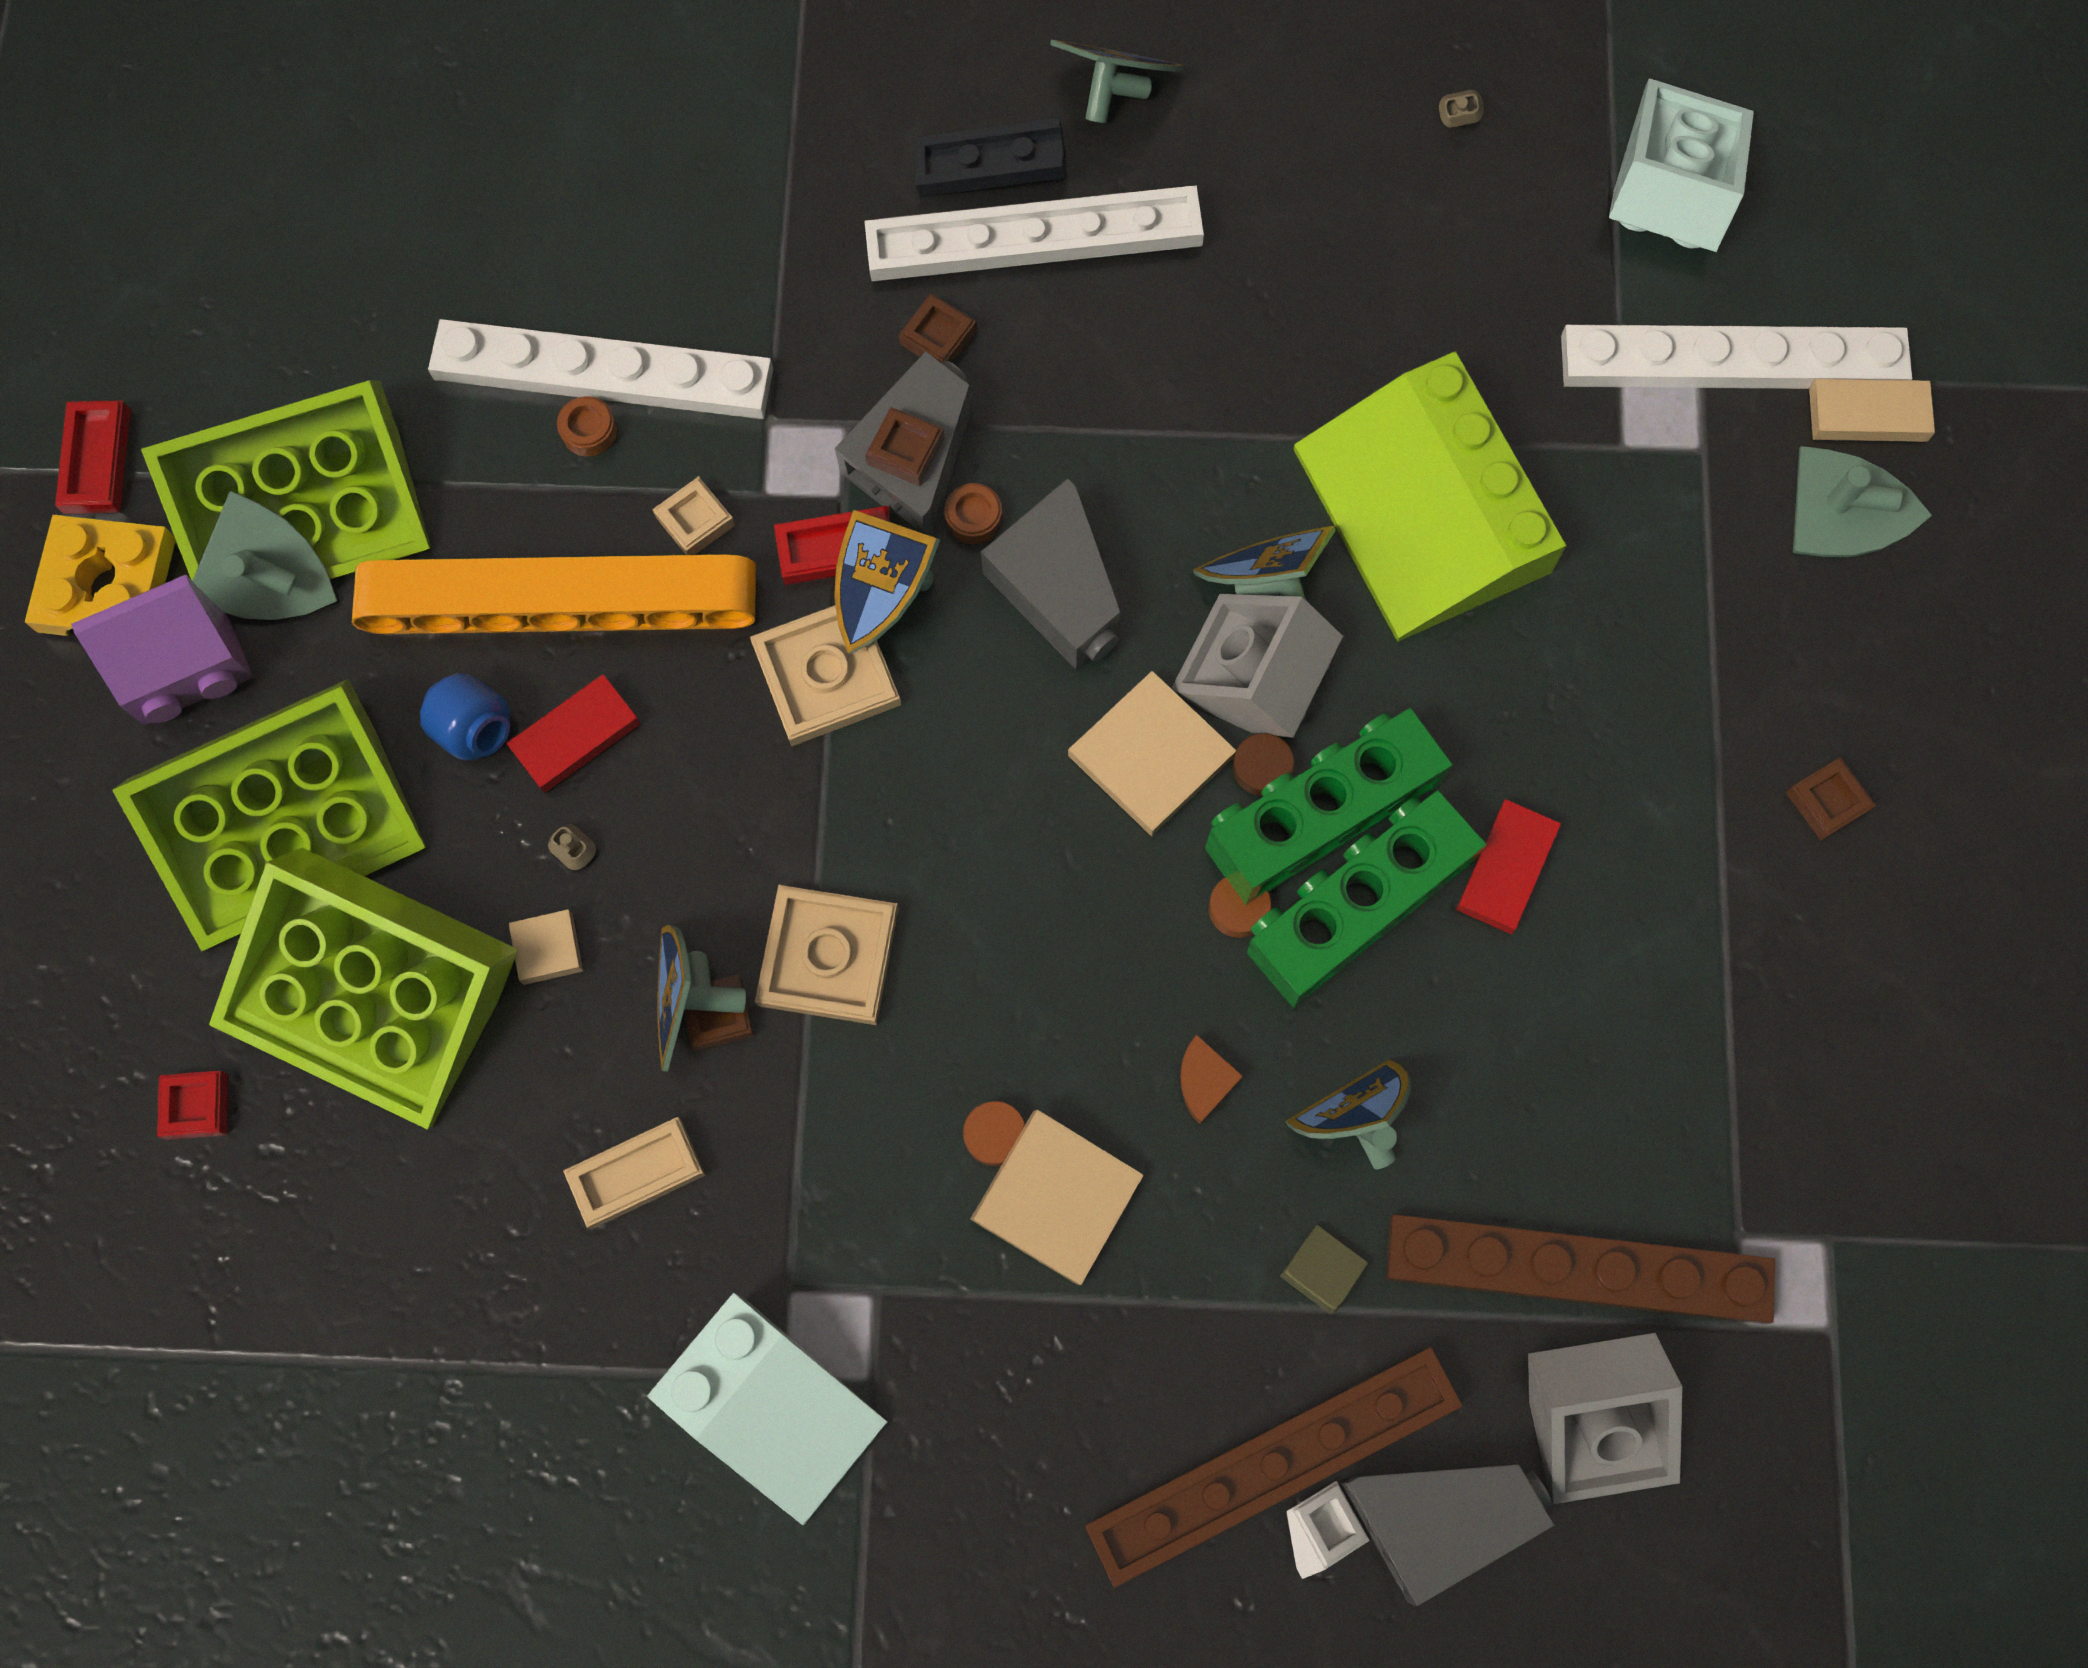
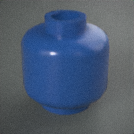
(465, 717)

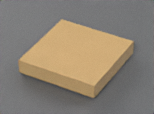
(818, 681)
(1151, 753)
(827, 955)
(1057, 1197)

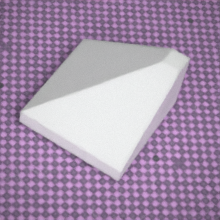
(1323, 1530)

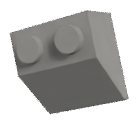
(1258, 662)
(1606, 1417)

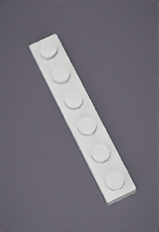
(1034, 233)
(1730, 355)
(601, 369)

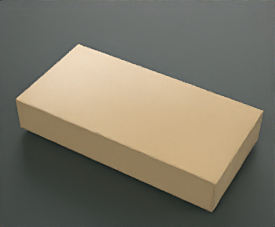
(1871, 410)
(634, 1173)

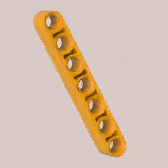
(554, 594)

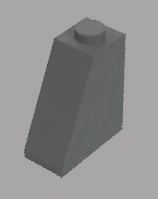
(933, 394)
(1057, 577)
(1448, 1521)

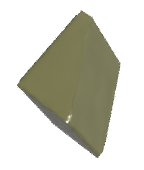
(1324, 1270)

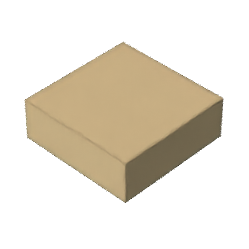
(694, 517)
(546, 947)

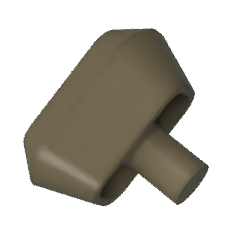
(1461, 108)
(572, 847)

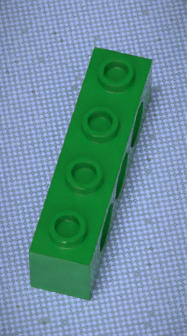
(1429, 828)
(1259, 865)

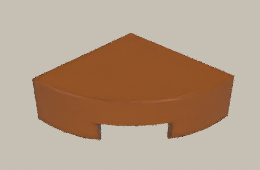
(1205, 1079)

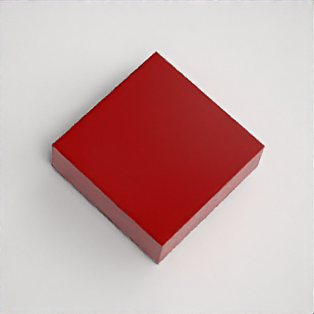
(192, 1105)

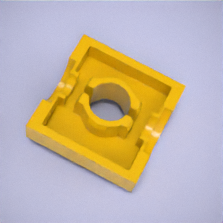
(75, 559)

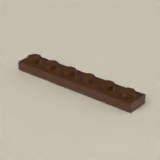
(1581, 1269)
(1272, 1466)

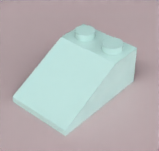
(1683, 166)
(767, 1408)

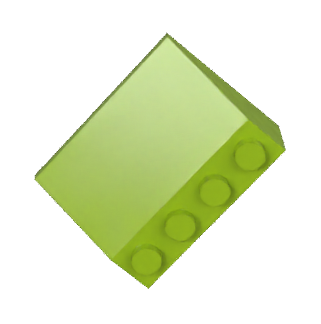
(318, 463)
(1430, 498)
(268, 788)
(360, 985)

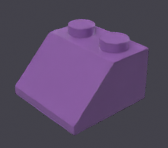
(164, 650)

